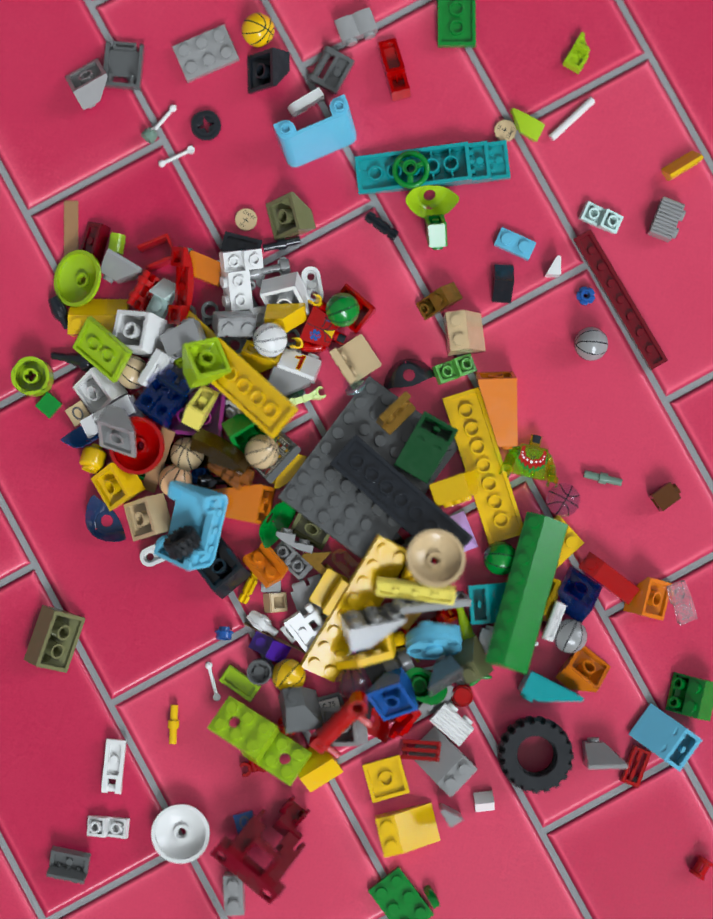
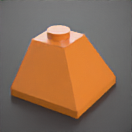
(650, 600)
(583, 671)

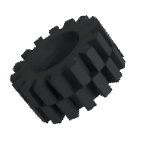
(182, 542)

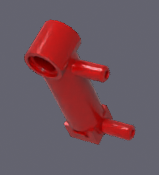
(339, 722)

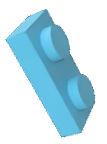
(515, 243)

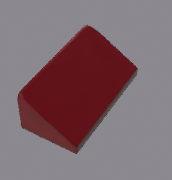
(96, 239)

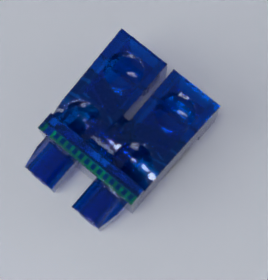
(163, 398)

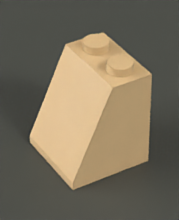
(463, 332)

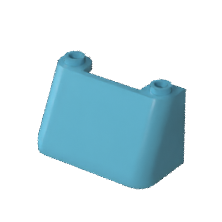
(319, 138)
(202, 510)

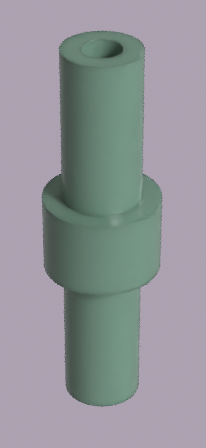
(602, 478)

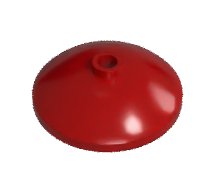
(147, 457)

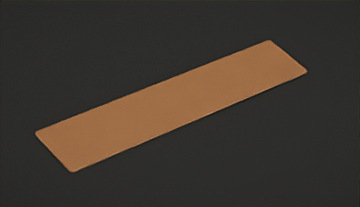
(70, 226)
(152, 478)

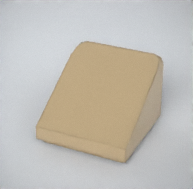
(275, 602)

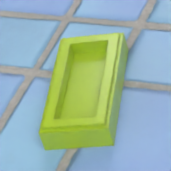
(239, 683)

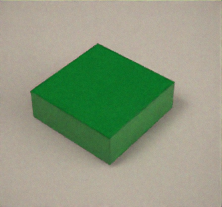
(48, 405)

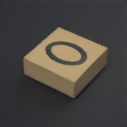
(77, 413)

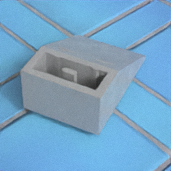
(369, 626)

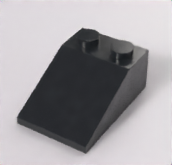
(225, 572)

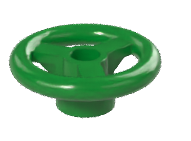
(404, 165)

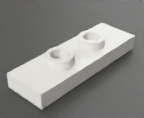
(90, 423)

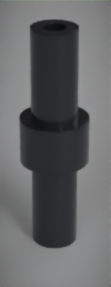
(281, 244)

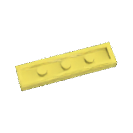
(414, 591)

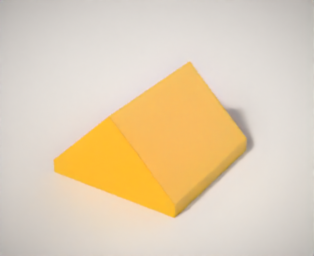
(319, 770)

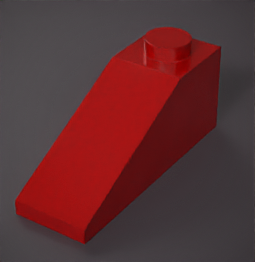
(608, 578)

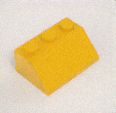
(100, 309)

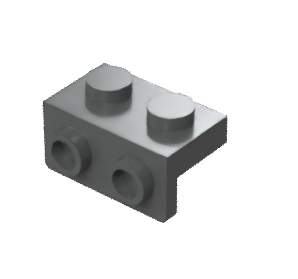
(68, 865)

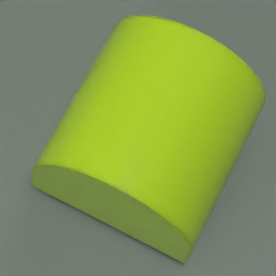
(117, 243)

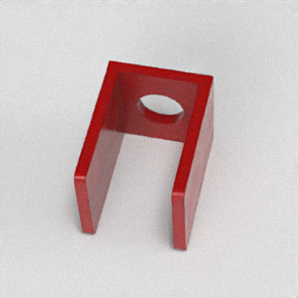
(153, 243)

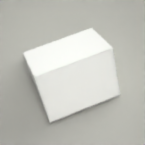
(484, 801)

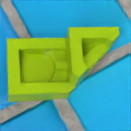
(578, 55)
(527, 124)

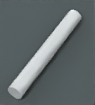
(572, 118)

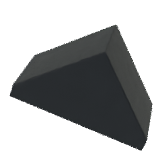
(503, 283)

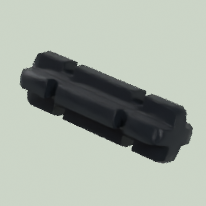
(381, 225)

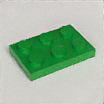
(456, 23)
(399, 897)

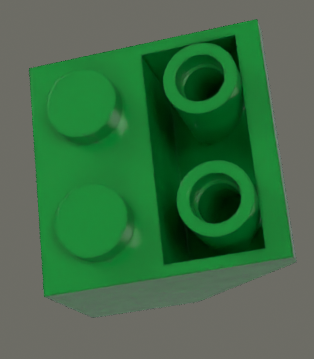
(690, 696)

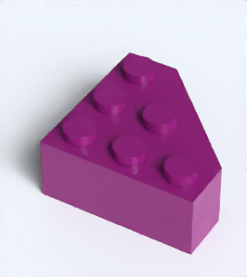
(213, 421)

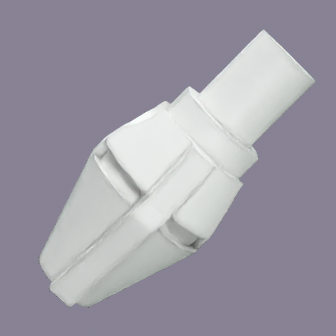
(261, 622)

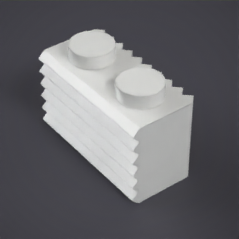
(451, 723)

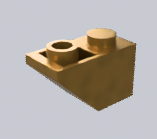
(439, 300)

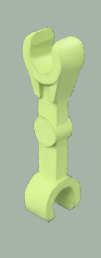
(314, 395)

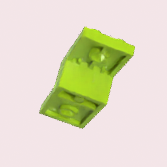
(259, 740)

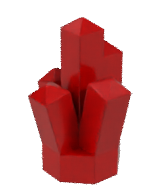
(403, 724)

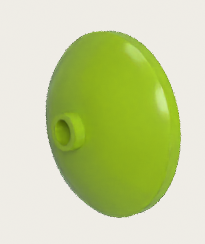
(77, 278)

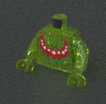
(531, 462)

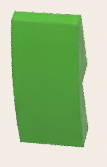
(454, 369)

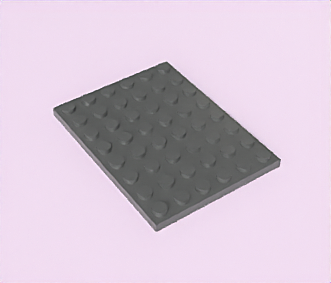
(333, 501)

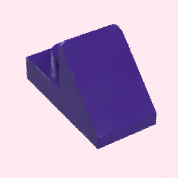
(269, 647)

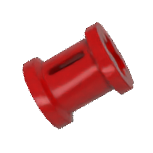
(695, 870)

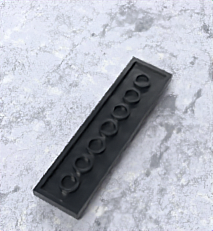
(393, 491)

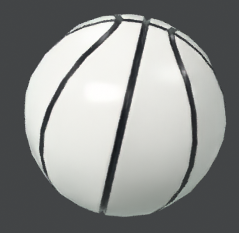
(270, 339)

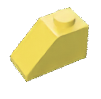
(199, 407)

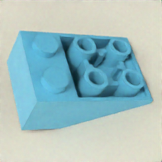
(665, 737)

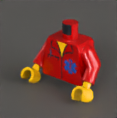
(318, 330)

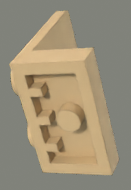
(355, 359)

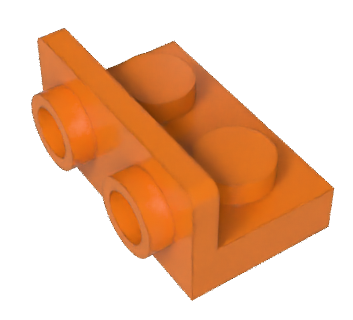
(266, 565)

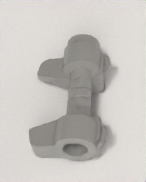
(259, 274)

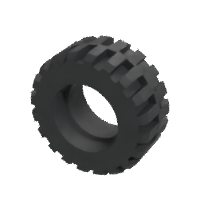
(543, 779)

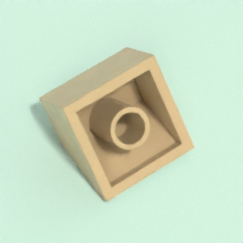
(148, 516)

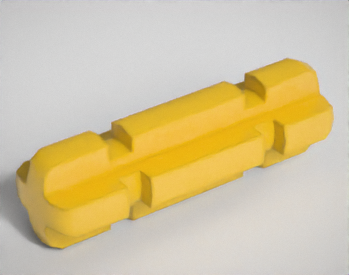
(248, 589)

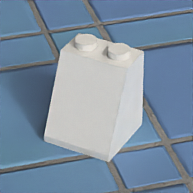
(140, 331)

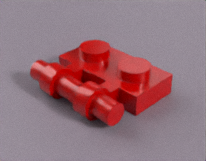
(140, 296)

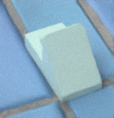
(163, 295)

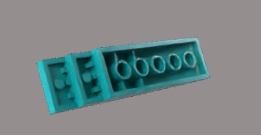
(449, 166)

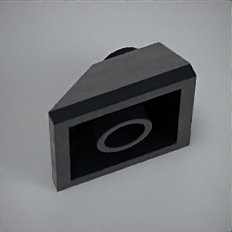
(267, 69)

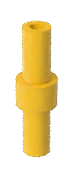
(173, 724)

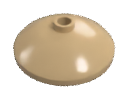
(444, 549)

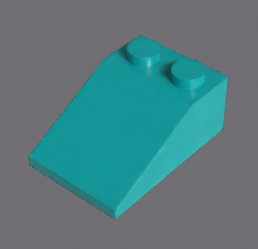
(539, 688)

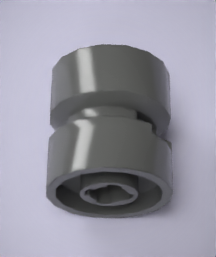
(401, 659)
(259, 671)

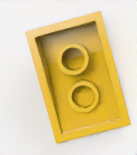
(407, 829)

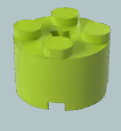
(23, 370)

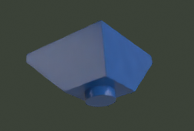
(392, 695)

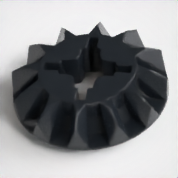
(211, 118)

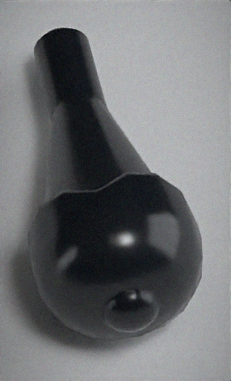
(74, 359)

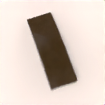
(219, 451)

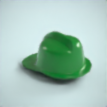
(420, 681)

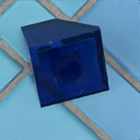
(578, 594)

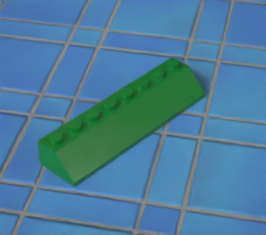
(526, 593)

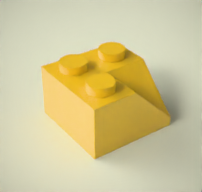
(455, 489)

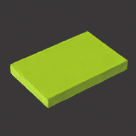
(102, 349)

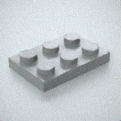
(205, 53)

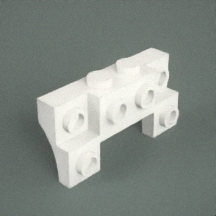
(237, 283)

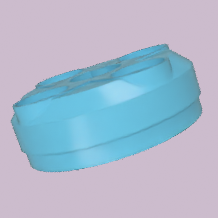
(433, 640)

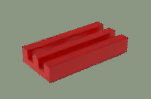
(406, 749)
(643, 767)

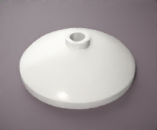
(176, 846)

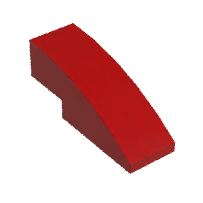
(394, 69)

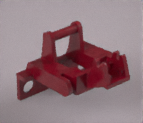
(246, 868)

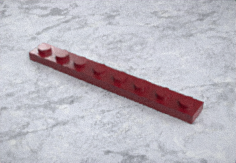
(620, 299)

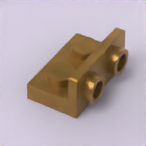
(396, 413)

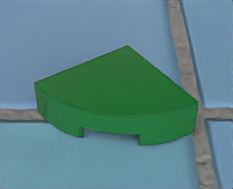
(431, 896)

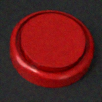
(462, 695)

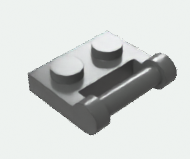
(335, 74)

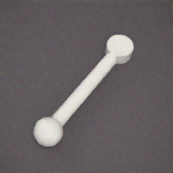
(190, 150)
(208, 665)

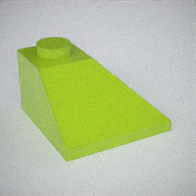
(204, 362)

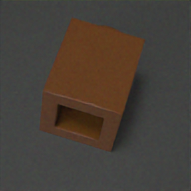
(665, 496)

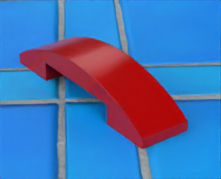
(184, 285)

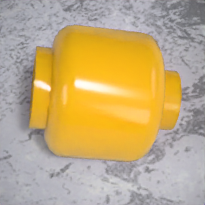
(92, 458)

